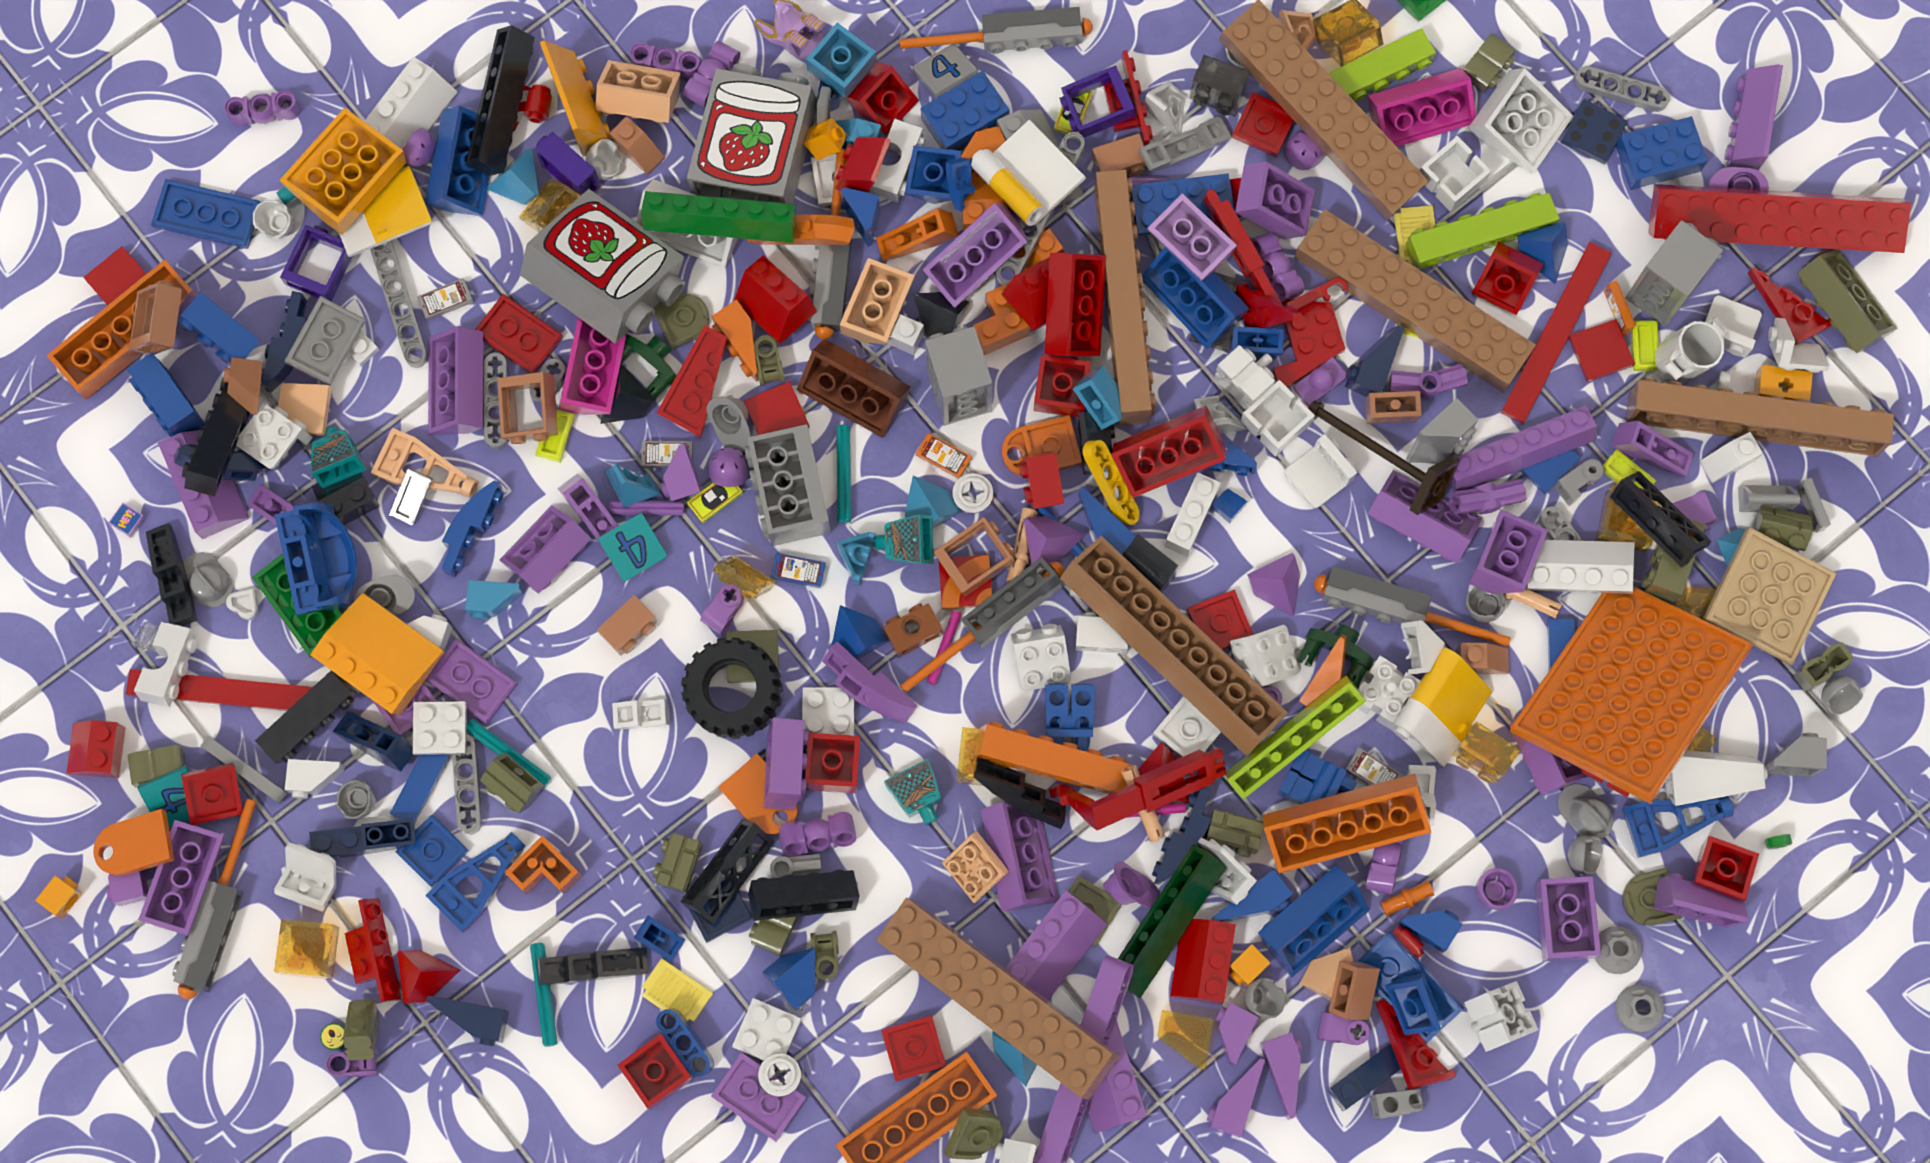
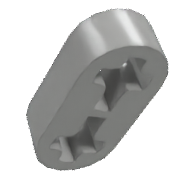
(552, 363)

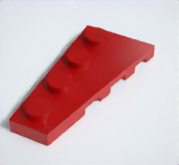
(695, 383)

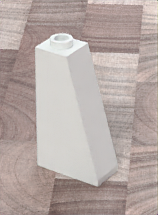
(1713, 775)

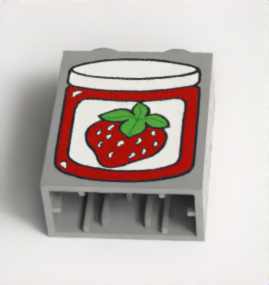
(752, 136)
(603, 267)

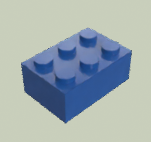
(963, 111)
(1661, 153)
(215, 327)
(164, 396)

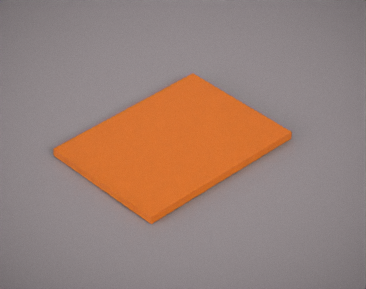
(1631, 690)

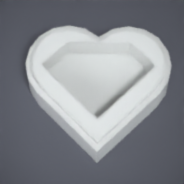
(244, 603)

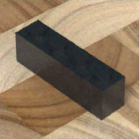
(305, 717)
(803, 895)

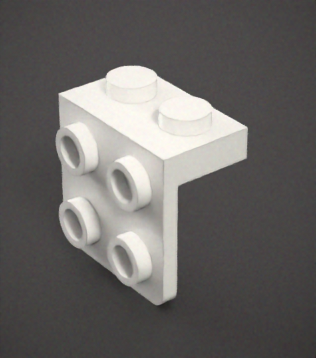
(1740, 321)
(1793, 357)
(271, 435)
(1321, 472)
(1266, 655)
(1041, 656)
(307, 877)
(1236, 878)

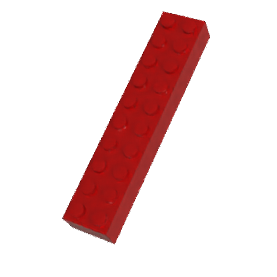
(1782, 217)

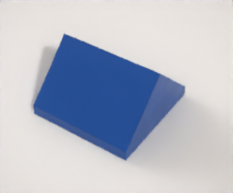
(928, 174)
(864, 210)
(1415, 1004)

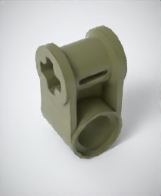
(768, 365)
(826, 952)

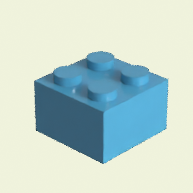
(841, 60)

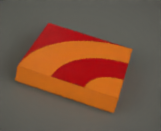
(970, 568)

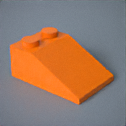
(979, 201)

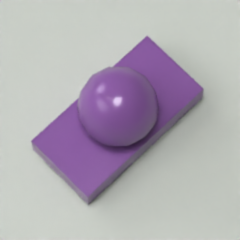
(1320, 382)

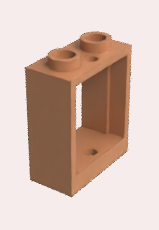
(155, 318)
(507, 406)
(964, 537)

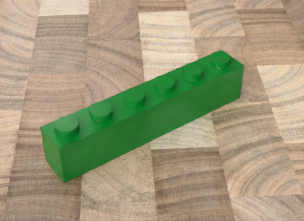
(719, 217)

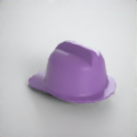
(1739, 179)
(1130, 886)

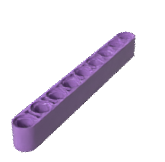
(1099, 1020)

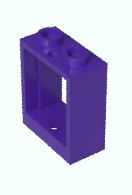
(1090, 83)
(566, 164)
(290, 273)

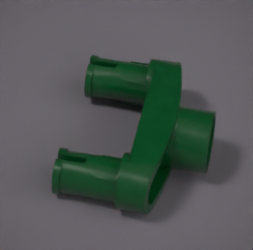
(654, 354)
(1319, 639)

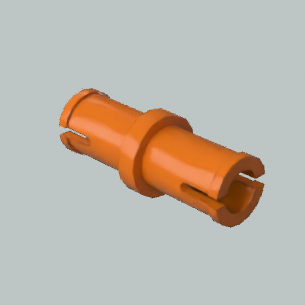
(1407, 898)

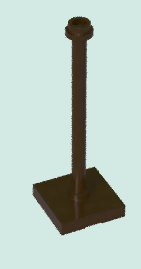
(1433, 482)

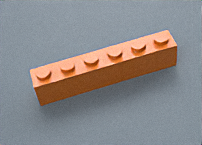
(1050, 759)

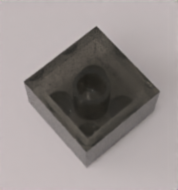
(1219, 85)

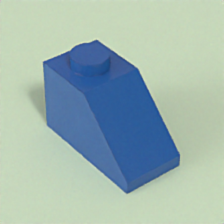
(1434, 928)

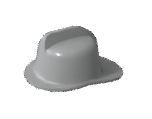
(729, 421)
(208, 579)
(391, 592)
(1585, 811)

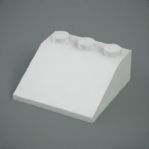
(1521, 120)

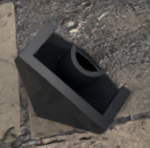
(938, 313)
(629, 399)

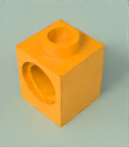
(825, 139)
(59, 896)
(1247, 966)

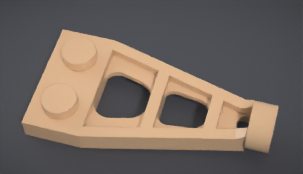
(394, 457)

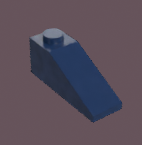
(1373, 367)
(375, 740)
(478, 1020)
(1364, 1078)

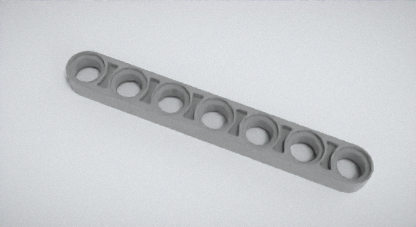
(1019, 265)
(397, 299)

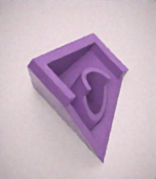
(1049, 538)
(1277, 583)

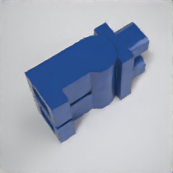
(1070, 722)
(1314, 779)

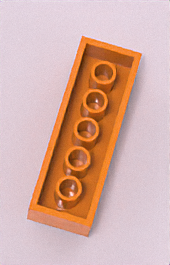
(102, 344)
(1347, 823)
(919, 1115)

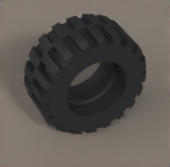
(712, 660)

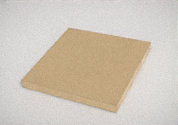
(1769, 595)

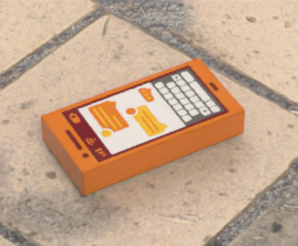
(1619, 307)
(943, 456)

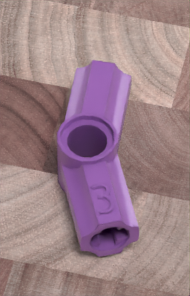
(1443, 381)
(1487, 497)

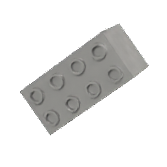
(1673, 273)
(958, 375)
(803, 488)

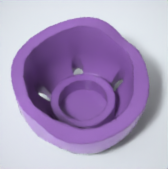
(1307, 146)
(419, 148)
(728, 459)
(1494, 891)

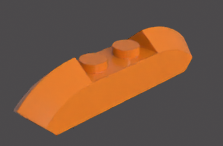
(818, 231)

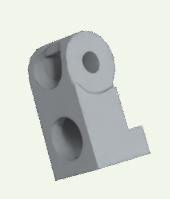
(1584, 475)
(1396, 1103)

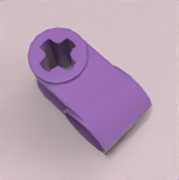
(720, 612)
(1337, 1029)
(353, 1068)

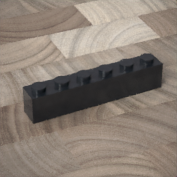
(500, 101)
(215, 444)

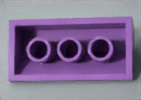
(1753, 117)
(976, 253)
(455, 382)
(205, 512)
(1432, 529)
(1024, 851)
(182, 882)
(1056, 945)
(1118, 1096)

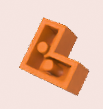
(1004, 325)
(542, 861)

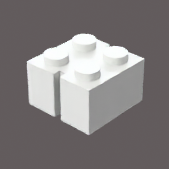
(1451, 176)
(1275, 419)

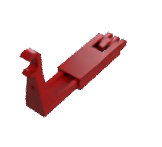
(1248, 257)
(1148, 791)

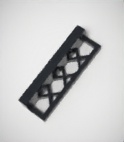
(1656, 519)
(719, 868)

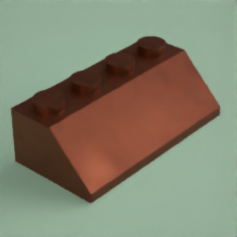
(853, 387)

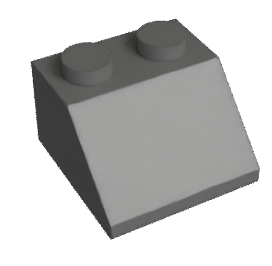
(1801, 757)

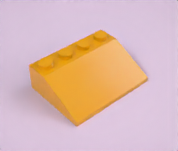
(575, 95)
(344, 170)
(378, 654)

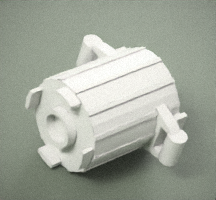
(1691, 350)

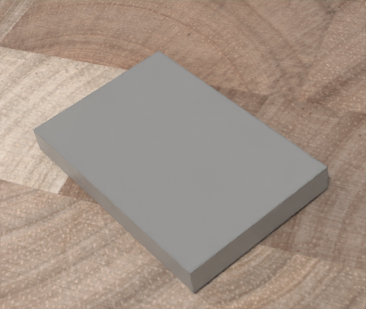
(325, 341)

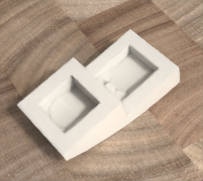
(640, 714)

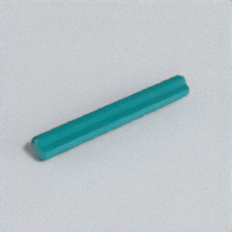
(843, 474)
(499, 747)
(544, 1000)

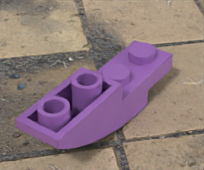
(871, 691)

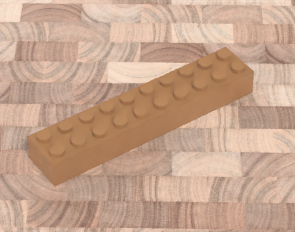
(1323, 109)
(1123, 297)
(1415, 301)
(1767, 418)
(1173, 645)
(998, 998)

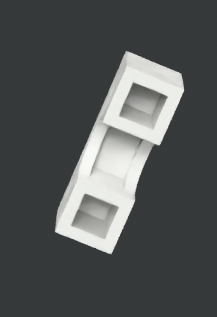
(893, 179)
(1192, 514)
(162, 684)

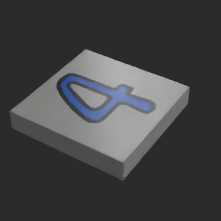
(945, 70)

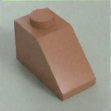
(636, 145)
(244, 382)
(1485, 657)

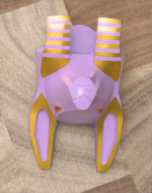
(793, 29)

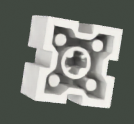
(1244, 377)
(1386, 691)
(1500, 1016)

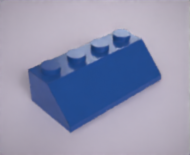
(452, 183)
(1203, 307)
(1314, 920)

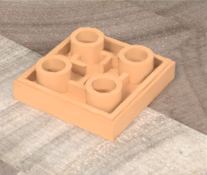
(307, 404)
(975, 867)

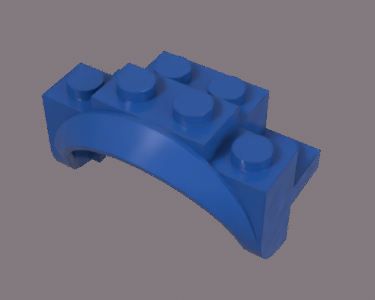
(317, 559)

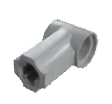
(797, 865)

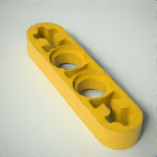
(1097, 457)

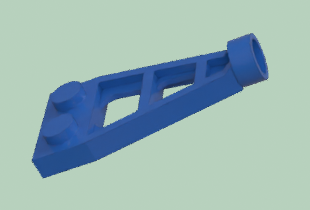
(1644, 829)
(453, 903)

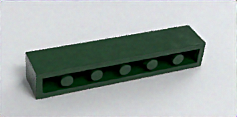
(1170, 916)

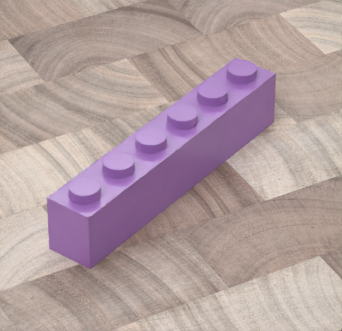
(1524, 449)

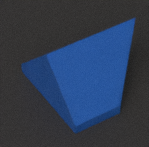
(1546, 246)
(858, 632)
(794, 976)

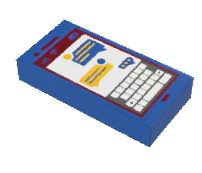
(798, 570)

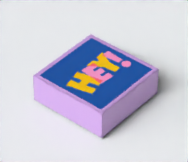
(126, 520)

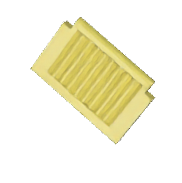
(1410, 220)
(673, 989)

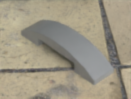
(1186, 145)

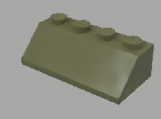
(1846, 300)

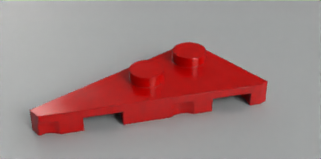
(1785, 304)
(1264, 309)
(1413, 1055)

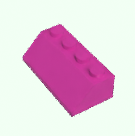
(1424, 107)
(591, 372)

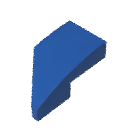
(959, 181)

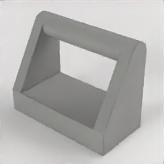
(1780, 497)

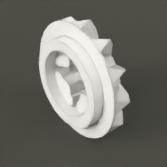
(980, 485)
(784, 1063)

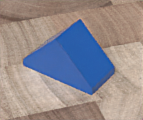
(1259, 340)
(659, 938)

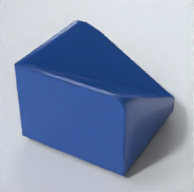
(1229, 505)

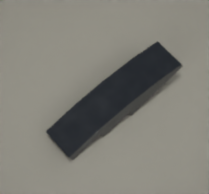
(171, 575)
(1013, 789)
(592, 966)

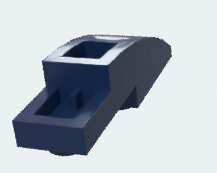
(276, 352)
(240, 468)
(364, 839)
(1178, 845)

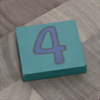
(632, 547)
(167, 794)

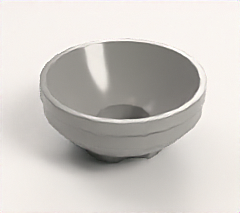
(1609, 960)
(1628, 1015)

